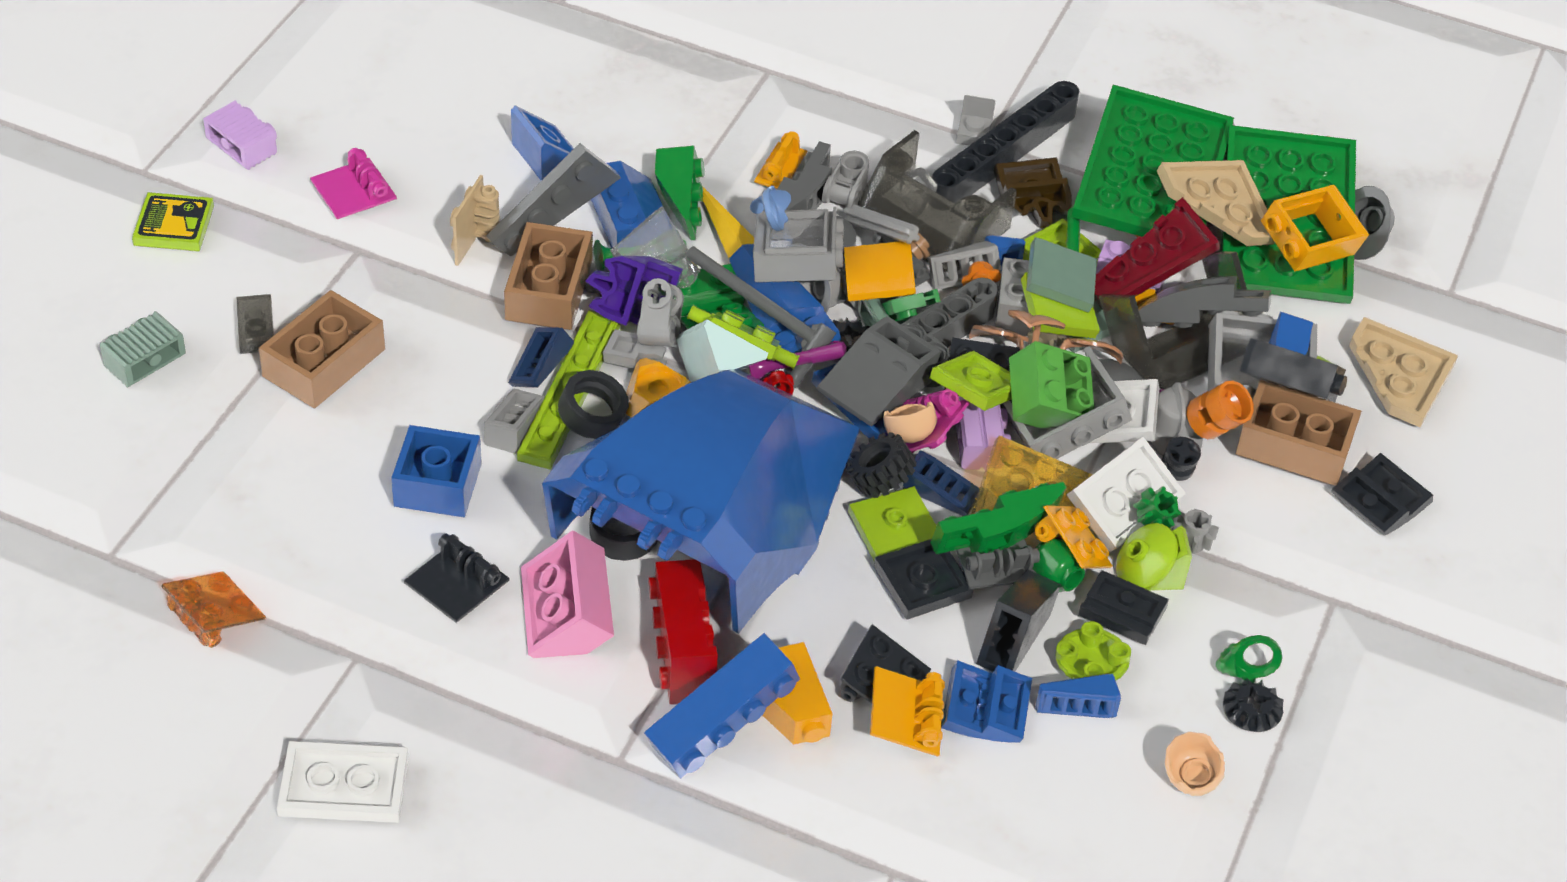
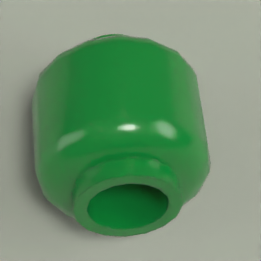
(1059, 564)

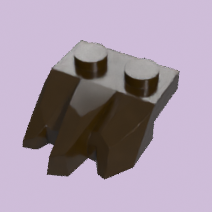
(1037, 186)

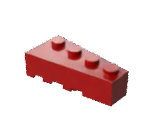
(684, 627)

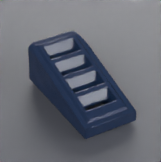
(544, 352)
(945, 476)

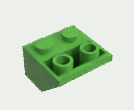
(1049, 385)

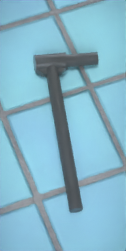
(812, 337)

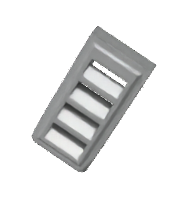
(980, 251)
(510, 423)

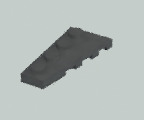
(559, 194)

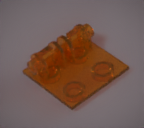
(209, 605)

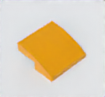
(879, 271)

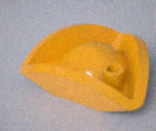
(650, 383)

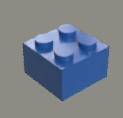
(436, 471)

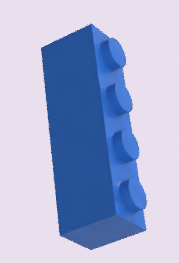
(722, 706)

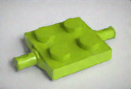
(760, 336)

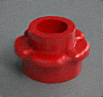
(786, 381)

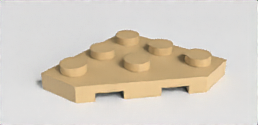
(1221, 195)
(1401, 369)

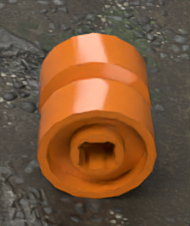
(1220, 410)

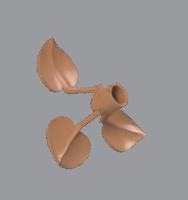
(1036, 321)

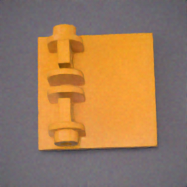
(1073, 527)
(908, 710)

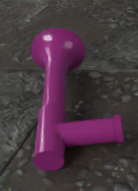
(814, 355)

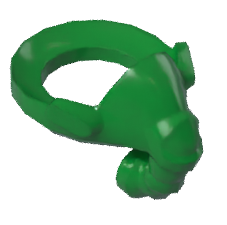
(1233, 663)

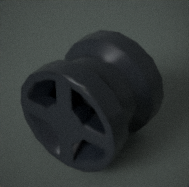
(1188, 454)

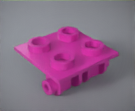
(353, 186)
(948, 412)

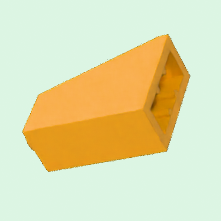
(804, 712)

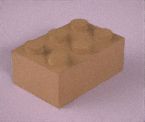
(548, 275)
(322, 348)
(1298, 432)

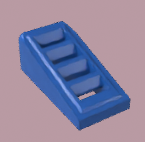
(1084, 696)

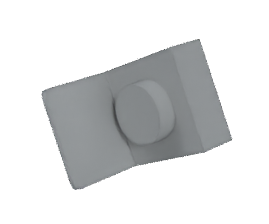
(975, 119)

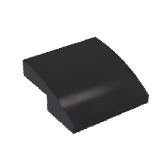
(1383, 494)

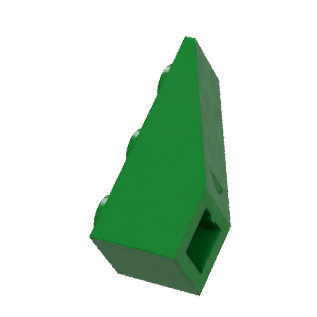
(678, 180)

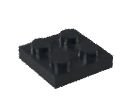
(922, 579)

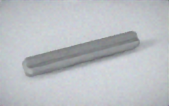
(882, 224)

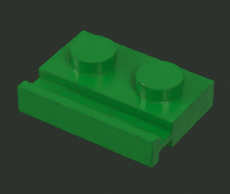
(708, 293)
(906, 307)

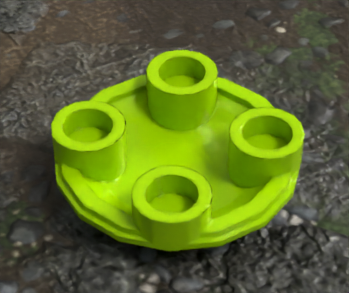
(1092, 653)

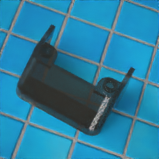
(939, 220)
(1176, 352)

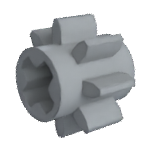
(1198, 529)

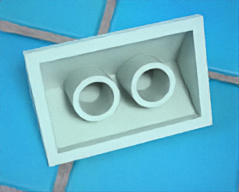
(712, 349)

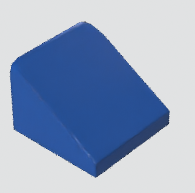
(1008, 247)
(1292, 333)

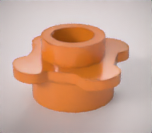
(981, 270)

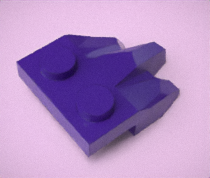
(625, 283)

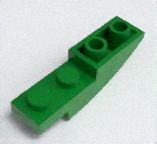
(1007, 524)

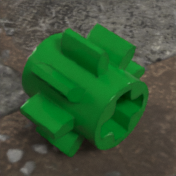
(1157, 507)

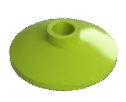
(1147, 555)

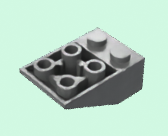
(880, 371)

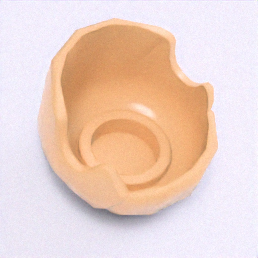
(911, 421)
(1194, 763)

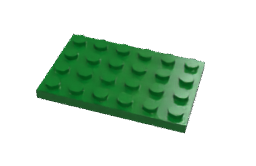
(1131, 143)
(1283, 167)

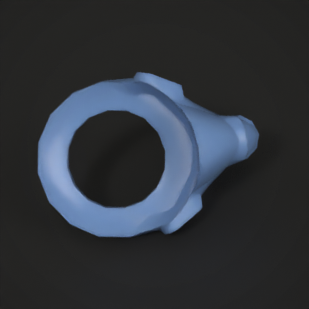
(774, 204)

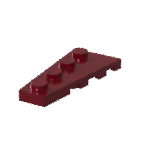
(1162, 252)

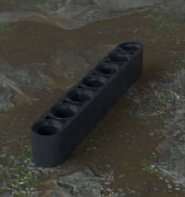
(1007, 141)

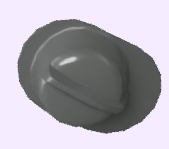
(1376, 216)

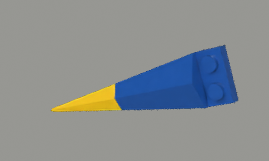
(787, 294)

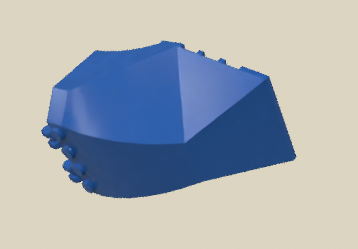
(717, 474)

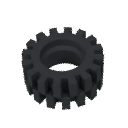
(881, 465)

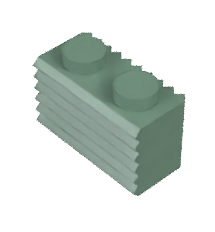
(142, 348)

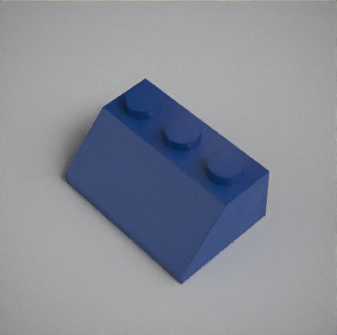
(625, 202)

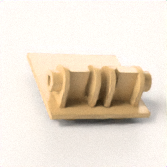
(474, 217)

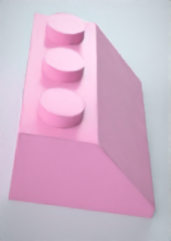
(567, 598)

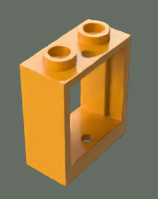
(1326, 204)

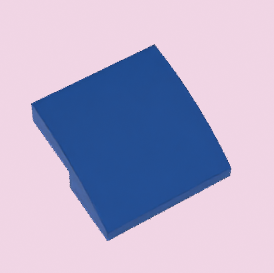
(987, 703)

